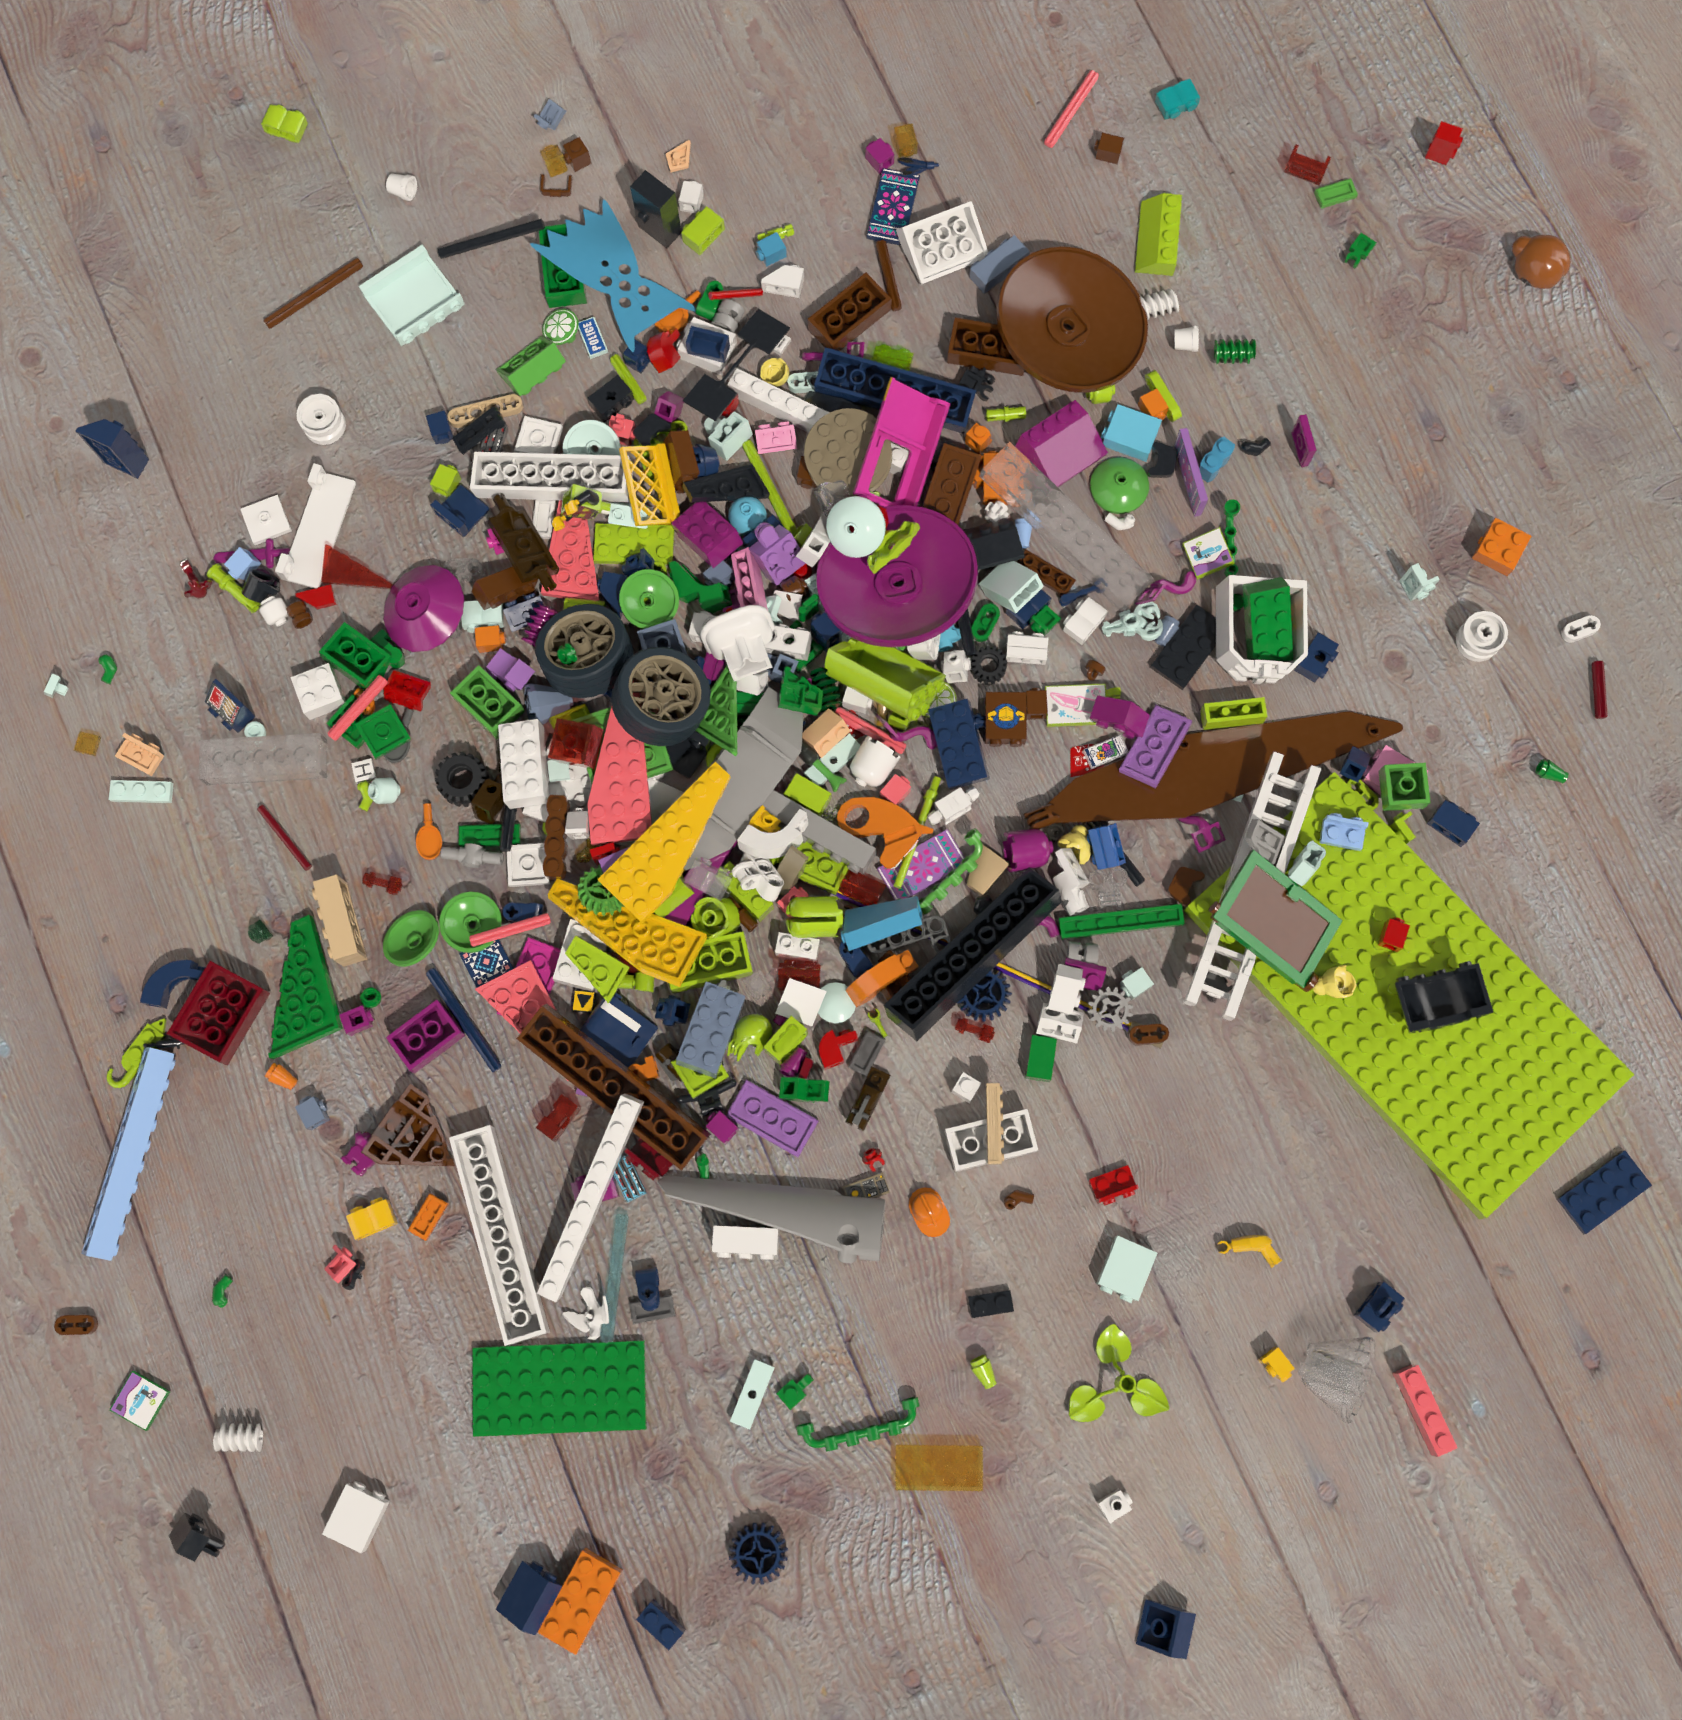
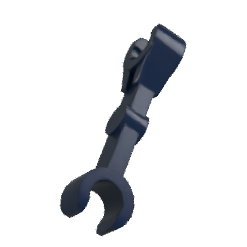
(1071, 597)

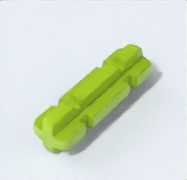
(788, 230)

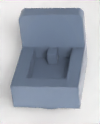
(550, 115)

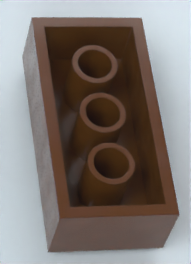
(849, 313)
(980, 346)

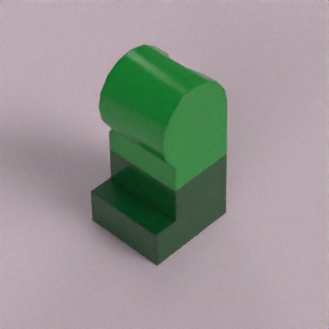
(382, 640)

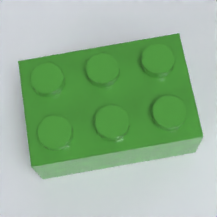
(486, 701)

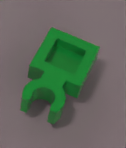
(1360, 249)

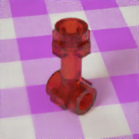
(392, 885)
(985, 1033)

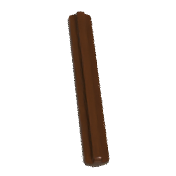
(888, 274)

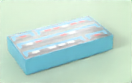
(628, 1180)

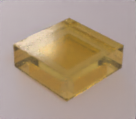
(87, 743)

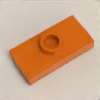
(428, 1217)

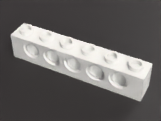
(797, 650)

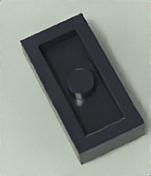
(990, 1304)

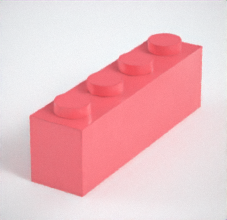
(1424, 1410)

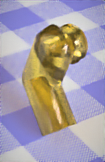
(585, 855)

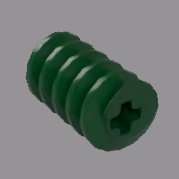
(825, 683)

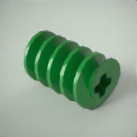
(1232, 351)

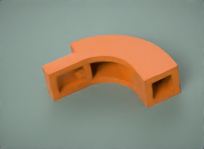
(881, 976)

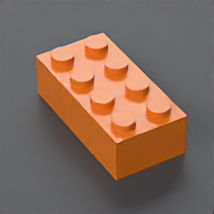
(580, 1601)

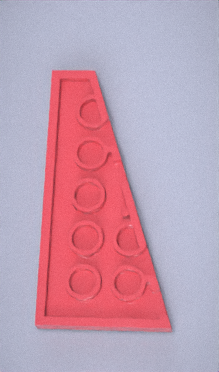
(574, 557)
(517, 995)

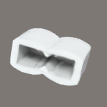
(1085, 620)

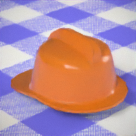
(929, 1212)

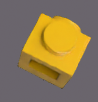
(765, 821)
(1277, 1364)

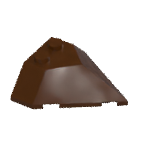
(408, 1134)

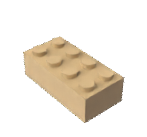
(339, 920)

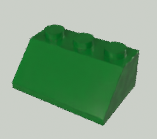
(355, 656)

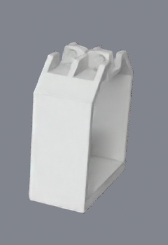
(1259, 670)

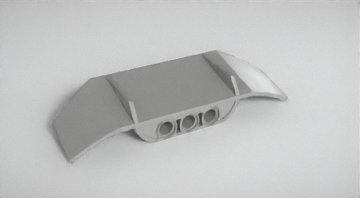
(765, 750)

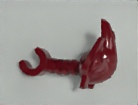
(197, 588)

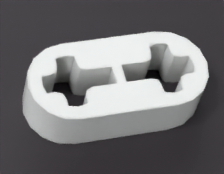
(1579, 625)

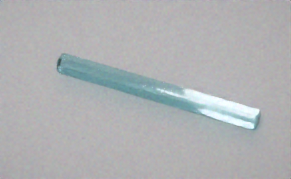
(614, 1278)

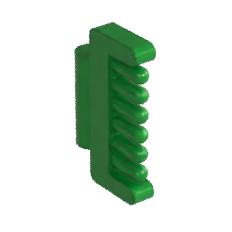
(809, 608)

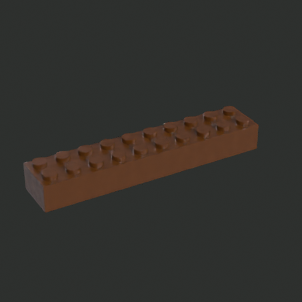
(606, 1079)

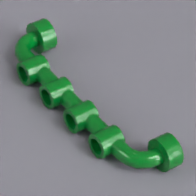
(1231, 510)
(852, 1437)

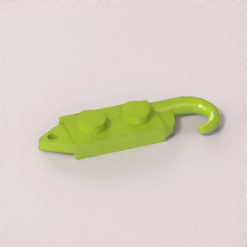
(133, 1056)

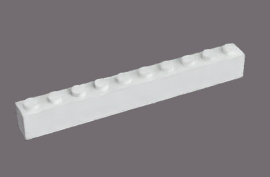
(793, 409)
(590, 1197)

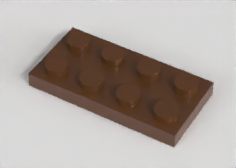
(952, 482)

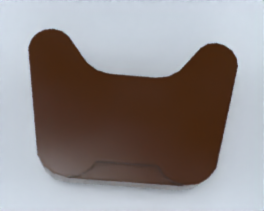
(1182, 882)

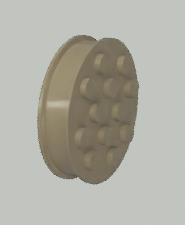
(838, 447)

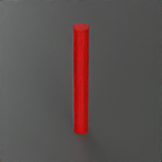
(735, 294)

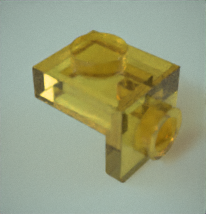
(554, 160)

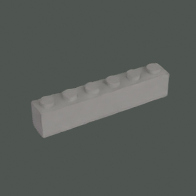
(823, 834)

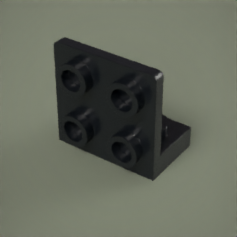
(689, 754)

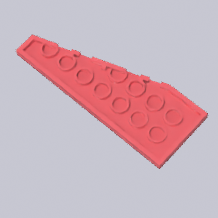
(620, 788)

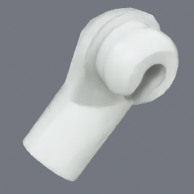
(1120, 524)

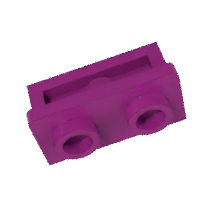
(1092, 973)

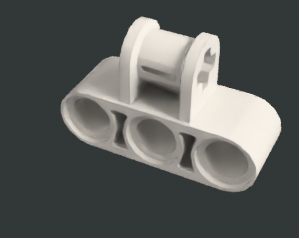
(758, 874)

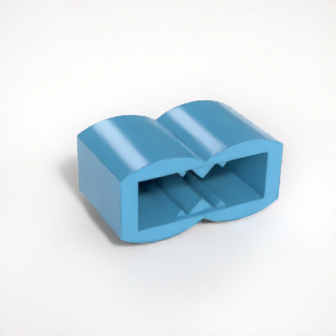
(1216, 459)

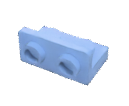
(1343, 832)

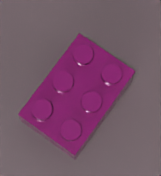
(707, 533)
(425, 1036)

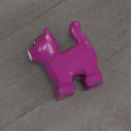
(355, 1154)

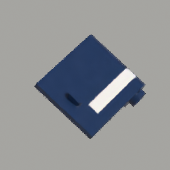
(616, 1027)

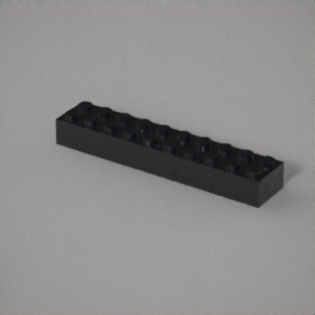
(972, 954)

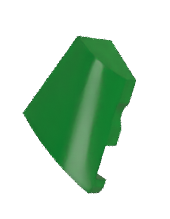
(799, 694)

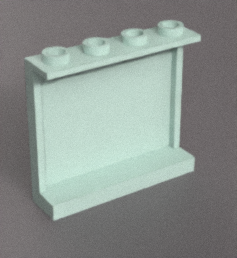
(411, 295)

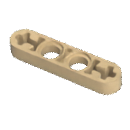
(483, 407)

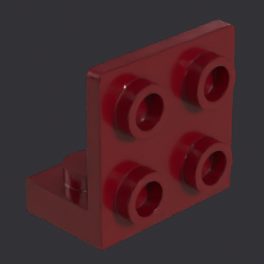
(653, 1162)

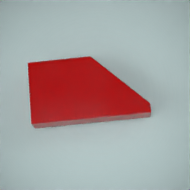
(318, 597)

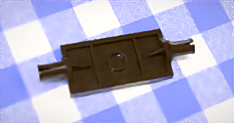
(523, 544)

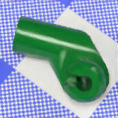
(109, 666)
(218, 1291)

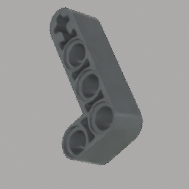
(907, 937)

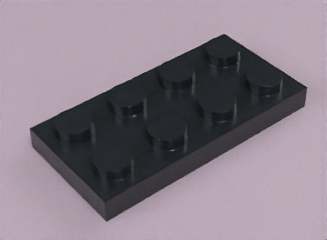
(1187, 648)

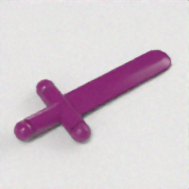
(261, 554)

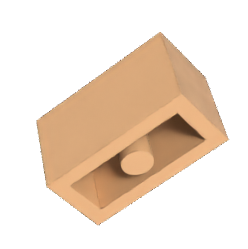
(825, 732)

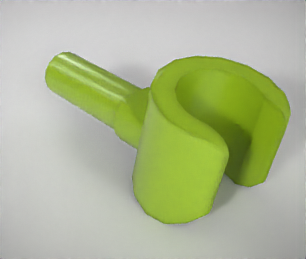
(878, 1023)

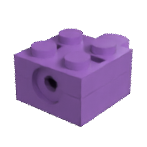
(775, 552)

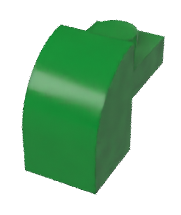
(804, 1090)

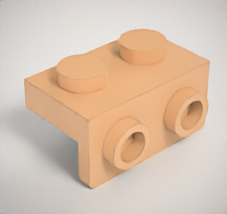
(139, 755)

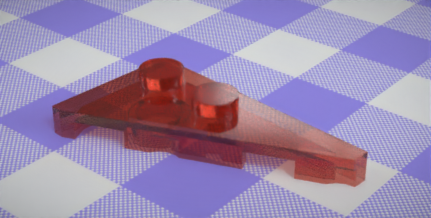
(342, 570)

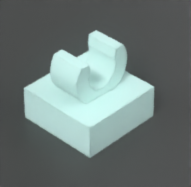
(54, 686)

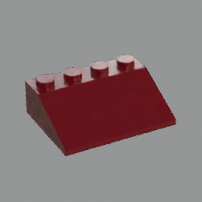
(218, 1013)

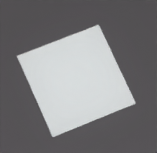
(801, 1002)

